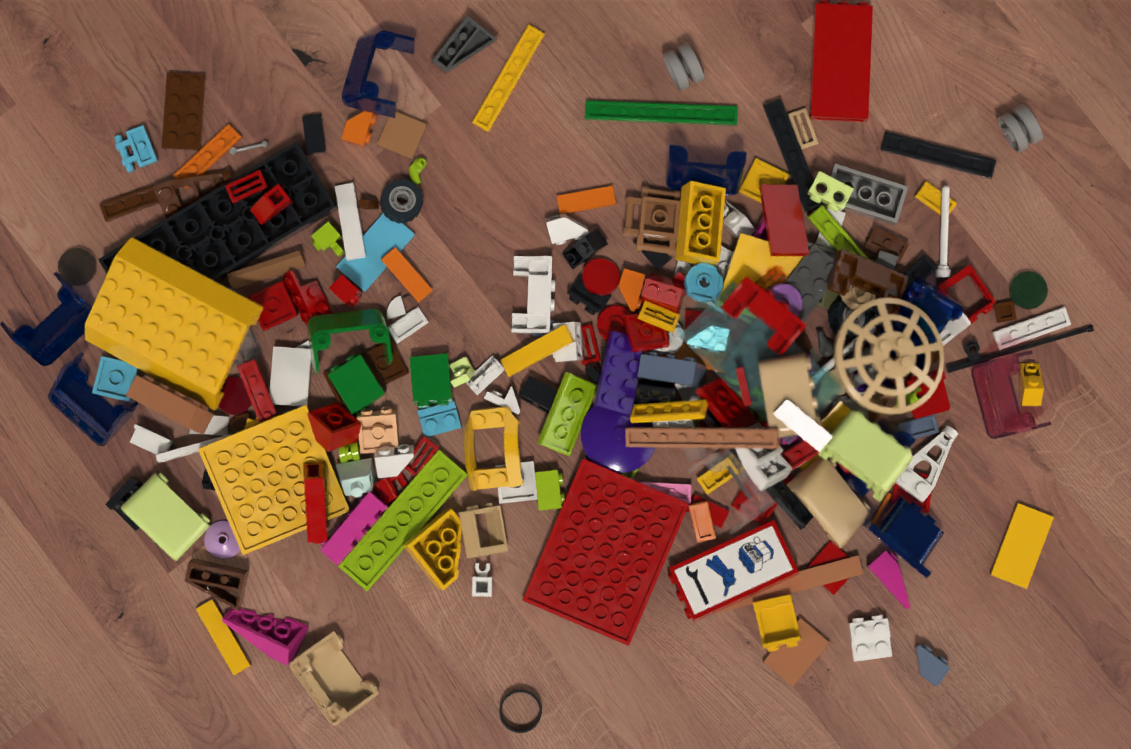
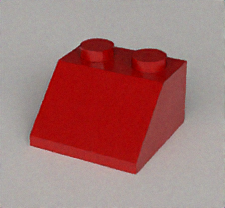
(663, 292)
(334, 426)

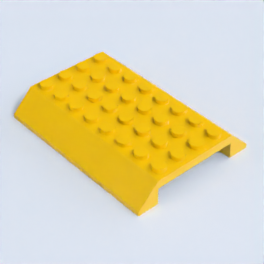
(170, 321)

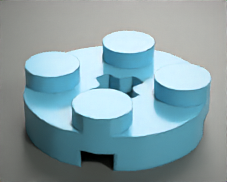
(694, 288)

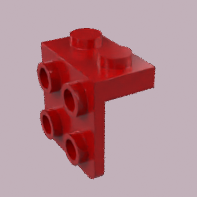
(936, 403)

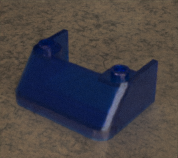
(363, 94)
(58, 330)
(83, 408)

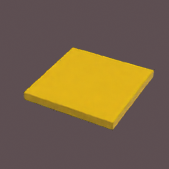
(753, 260)

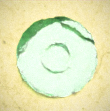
(1028, 290)

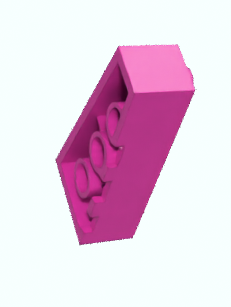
(354, 528)

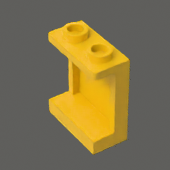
(777, 623)

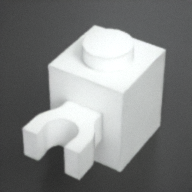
(482, 584)

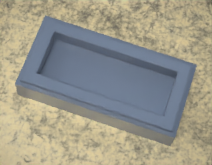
(920, 427)

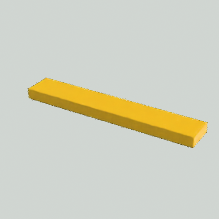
(508, 78)

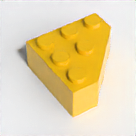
(438, 548)

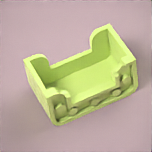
(867, 453)

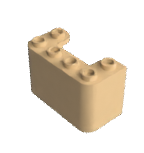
(789, 379)

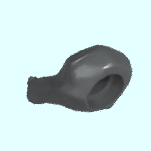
(826, 346)

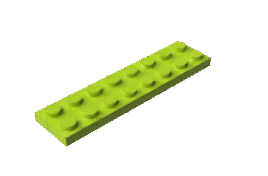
(403, 520)

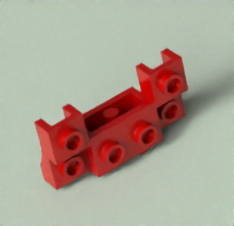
(767, 310)

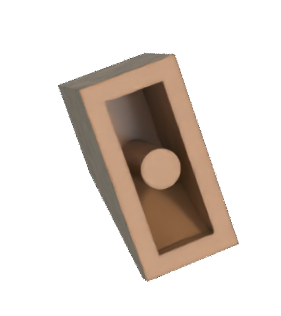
(881, 400)

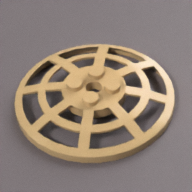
(880, 357)

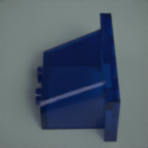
(907, 532)

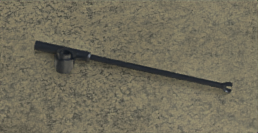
(974, 358)

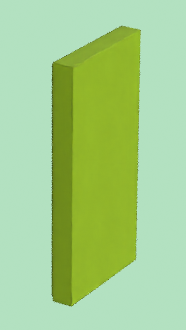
(567, 414)

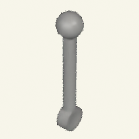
(233, 150)

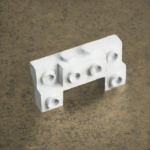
(540, 286)

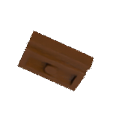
(885, 242)

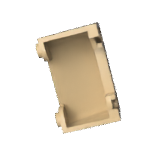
(830, 500)
(332, 679)

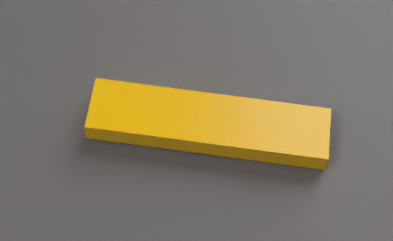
(537, 350)
(668, 411)
(223, 637)

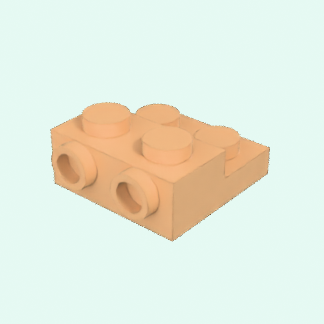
(377, 429)

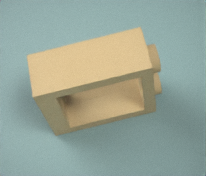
(495, 530)

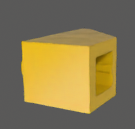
(1031, 384)

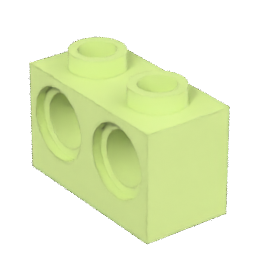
(832, 186)

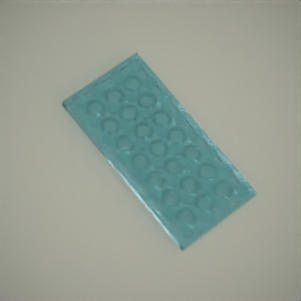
(740, 342)

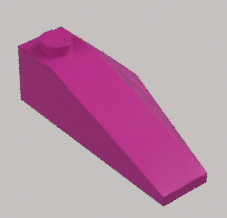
(273, 636)

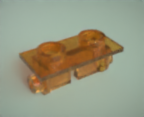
(773, 277)

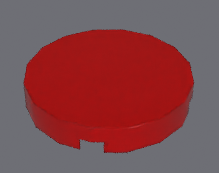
(600, 276)
(612, 320)

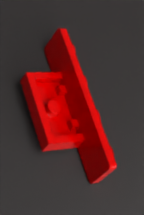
(307, 298)

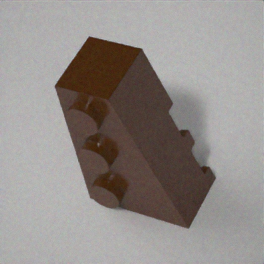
(219, 581)

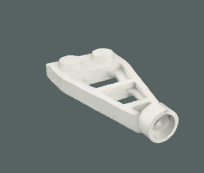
(912, 482)

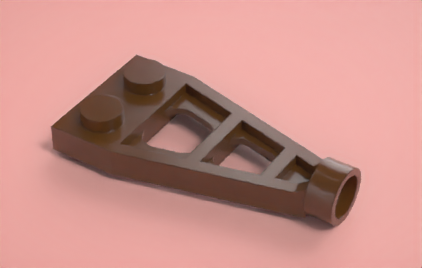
(167, 194)

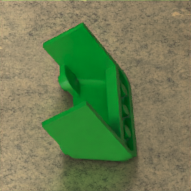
(322, 326)

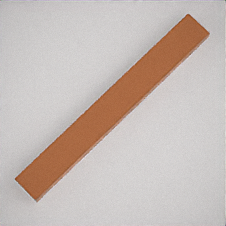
(702, 437)
(807, 579)

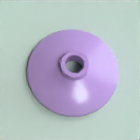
(213, 545)

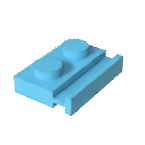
(439, 419)

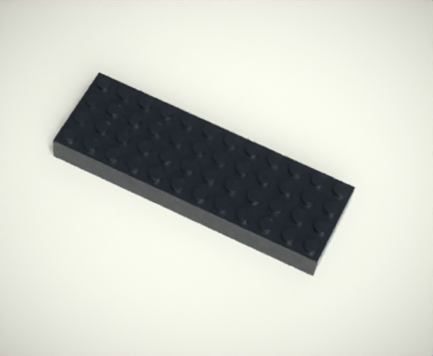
(224, 236)

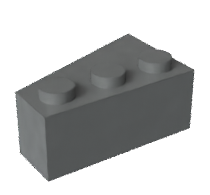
(462, 45)

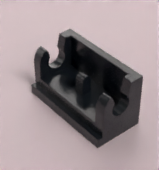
(538, 394)

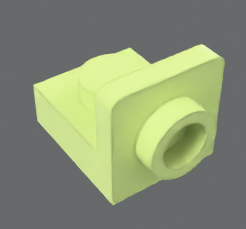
(462, 371)

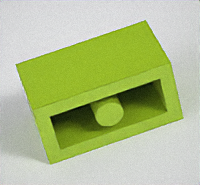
(549, 490)

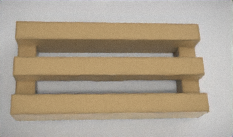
(797, 113)

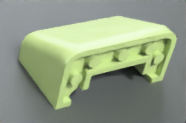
(165, 516)

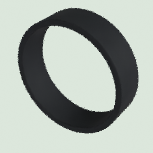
(514, 730)

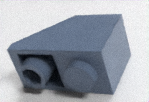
(929, 666)

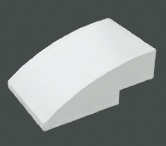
(764, 465)

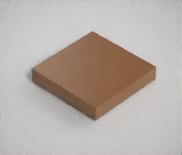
(402, 135)

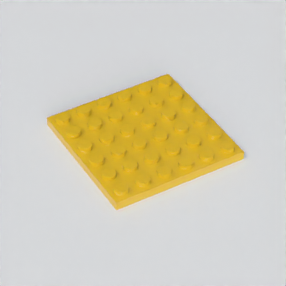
(262, 478)

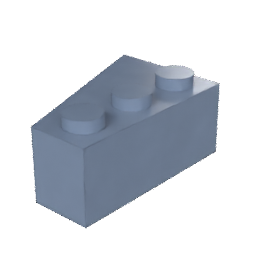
(671, 370)

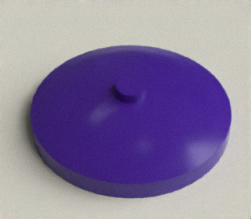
(605, 441)

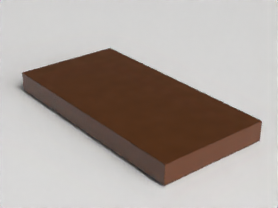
(376, 361)

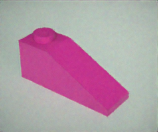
(889, 574)

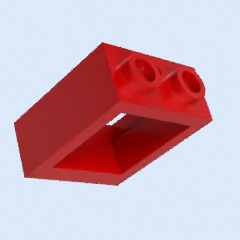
(978, 284)

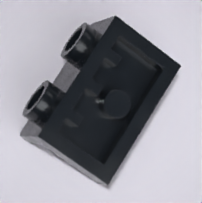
(593, 303)

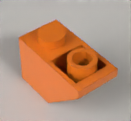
(358, 129)
(630, 288)

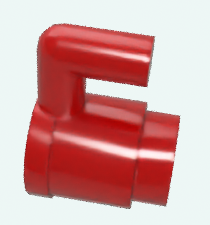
(386, 489)

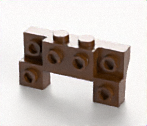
(867, 276)

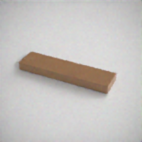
(266, 270)

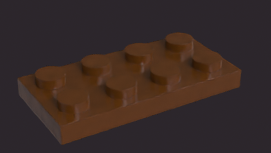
(183, 111)

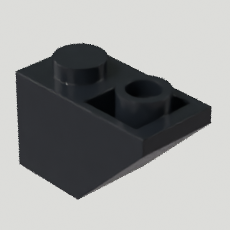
(585, 248)

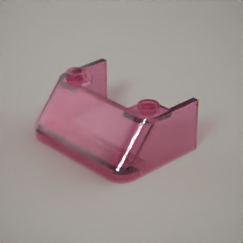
(998, 397)

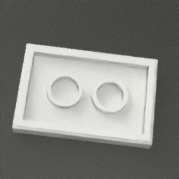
(290, 376)

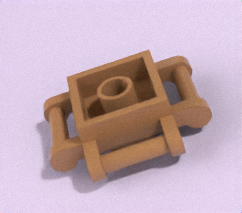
(656, 219)

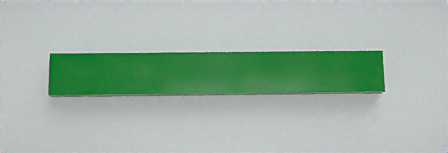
(661, 113)

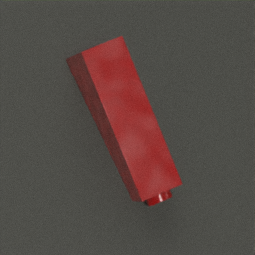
(315, 502)

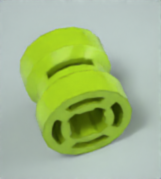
(349, 452)

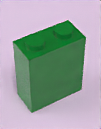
(431, 380)
(356, 383)

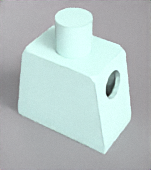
(356, 476)

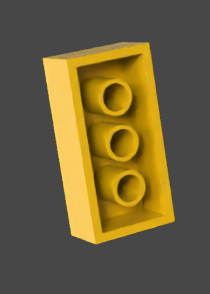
(700, 223)

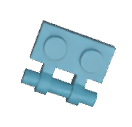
(141, 147)

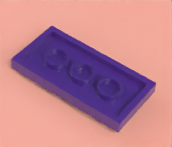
(618, 375)

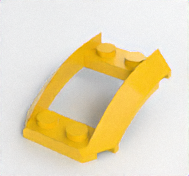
(496, 476)

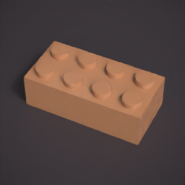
(170, 403)

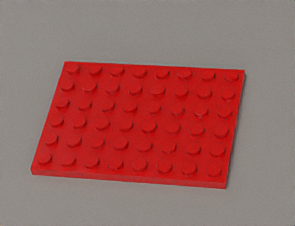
(605, 552)

